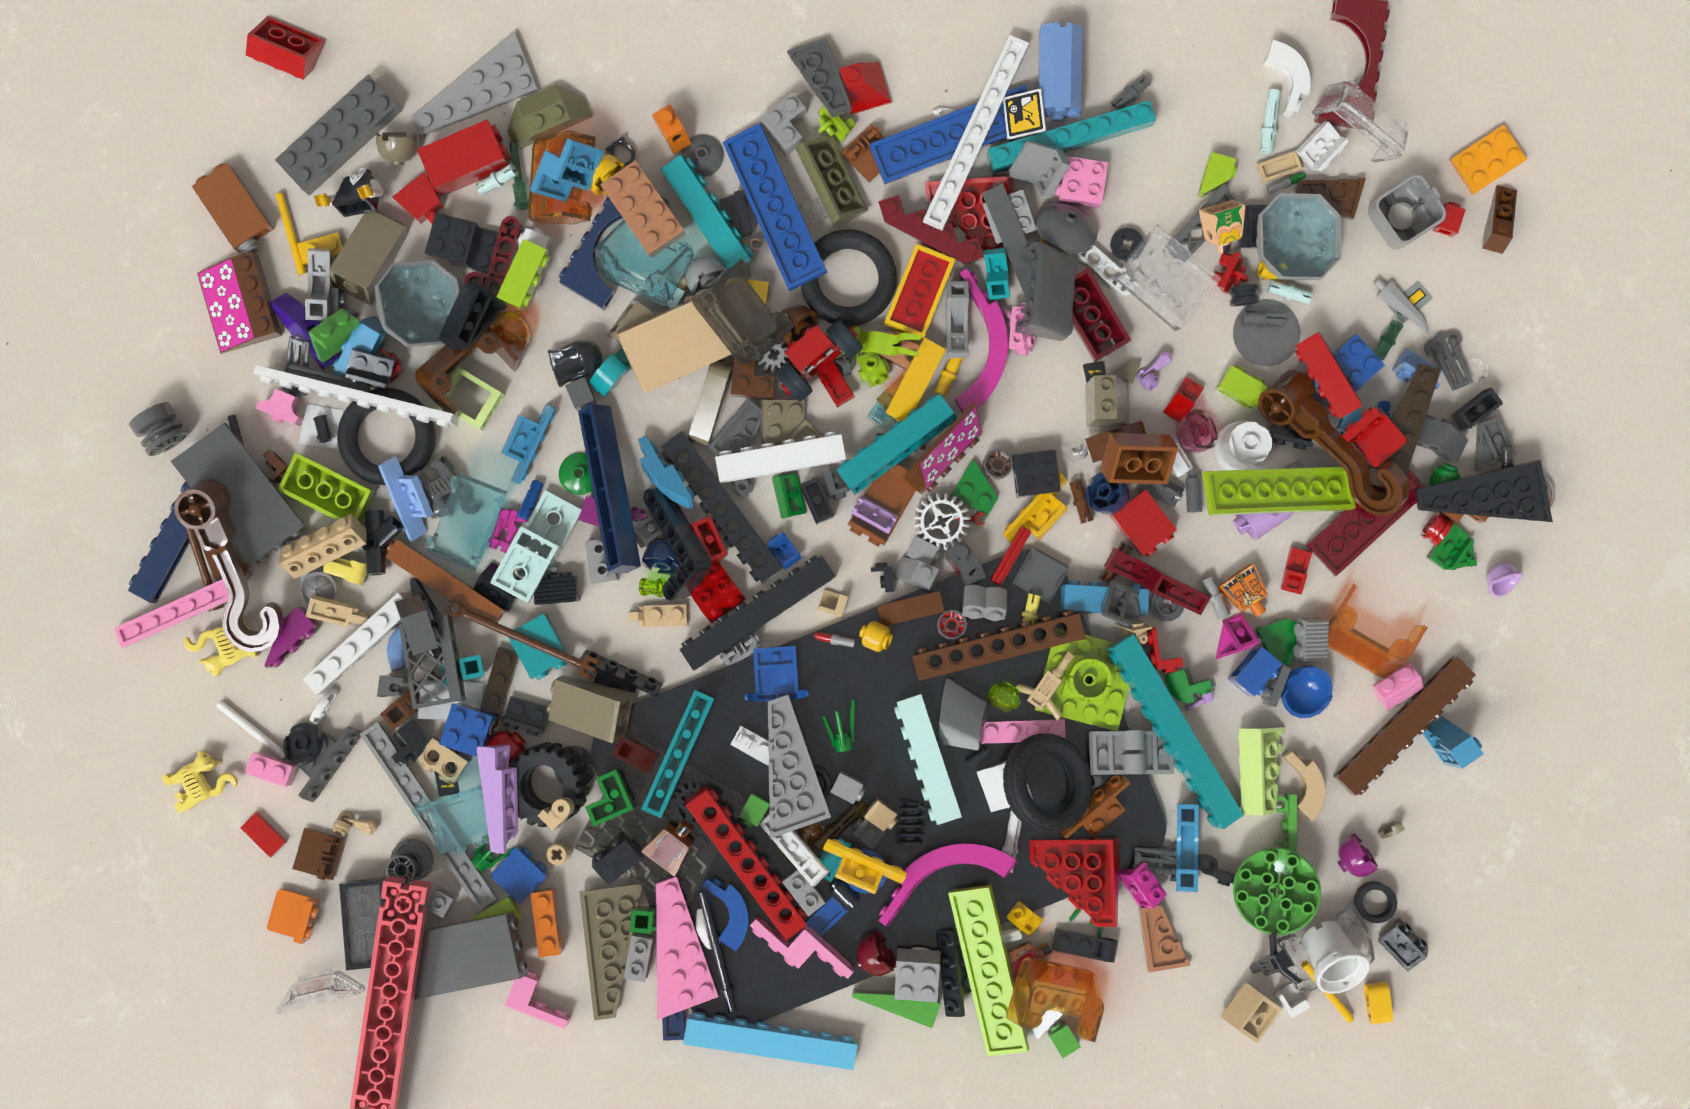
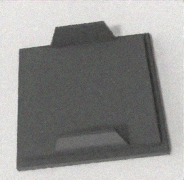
(1041, 574)

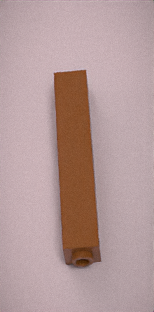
(442, 580)

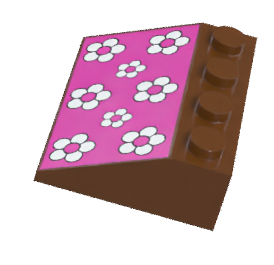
(239, 302)
(945, 450)

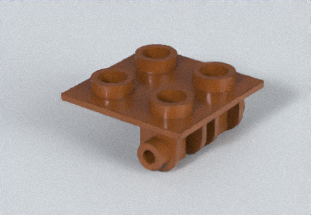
(860, 155)

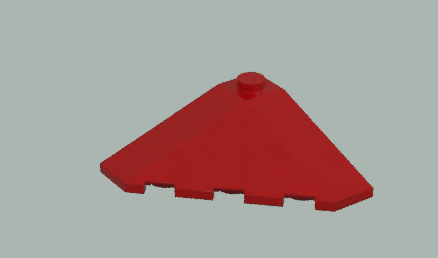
(969, 210)
(1085, 871)

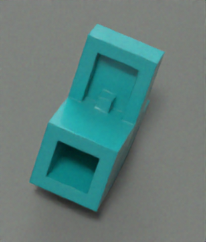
(997, 273)
(610, 373)
(471, 668)

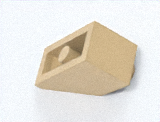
(881, 815)

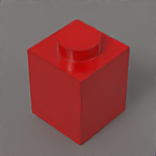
(1452, 222)

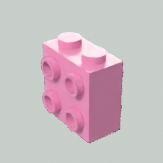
(1083, 182)

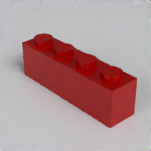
(1329, 375)

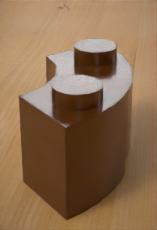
(1098, 443)

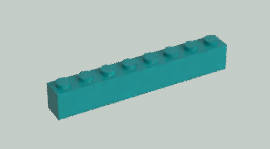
(1077, 134)

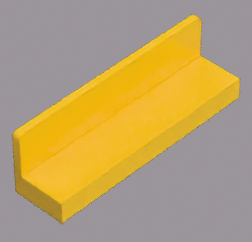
(915, 380)

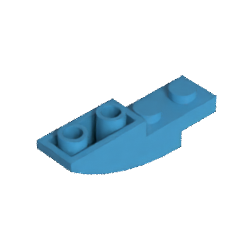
(663, 477)

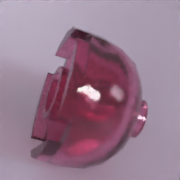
(1196, 431)

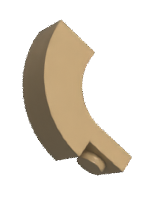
(1313, 784)

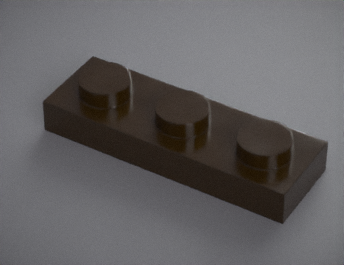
(499, 680)

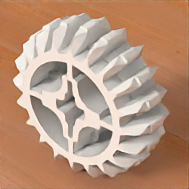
(934, 505)

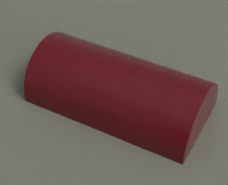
(1095, 318)

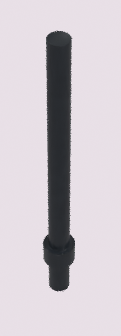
(727, 990)

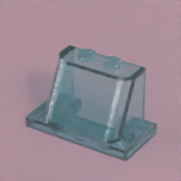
(456, 820)

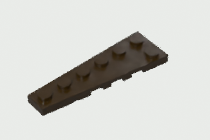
(1410, 417)

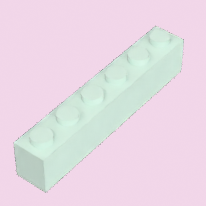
(928, 759)

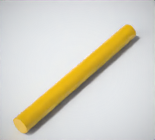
(290, 233)
(1332, 997)

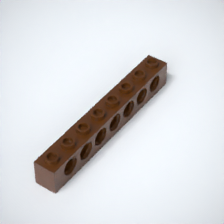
(926, 669)

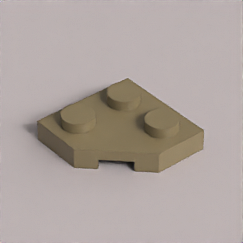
(780, 419)

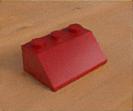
(284, 47)

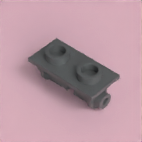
(1168, 493)

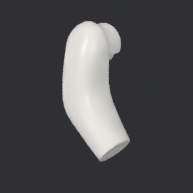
(702, 930)

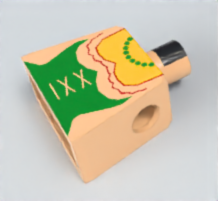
(1223, 223)

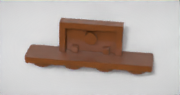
(1102, 807)

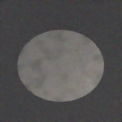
(1269, 343)

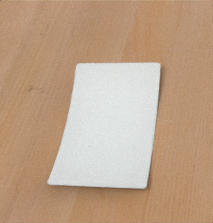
(473, 694)

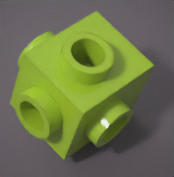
(873, 369)

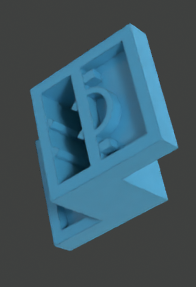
(561, 172)

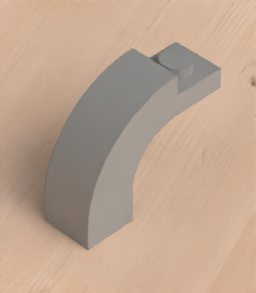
(957, 319)

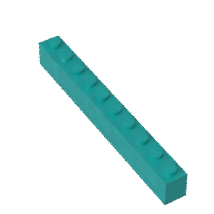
(1174, 731)

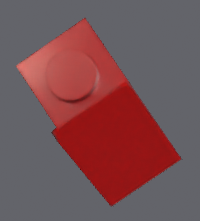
(1183, 399)

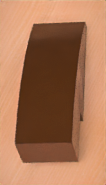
(910, 608)

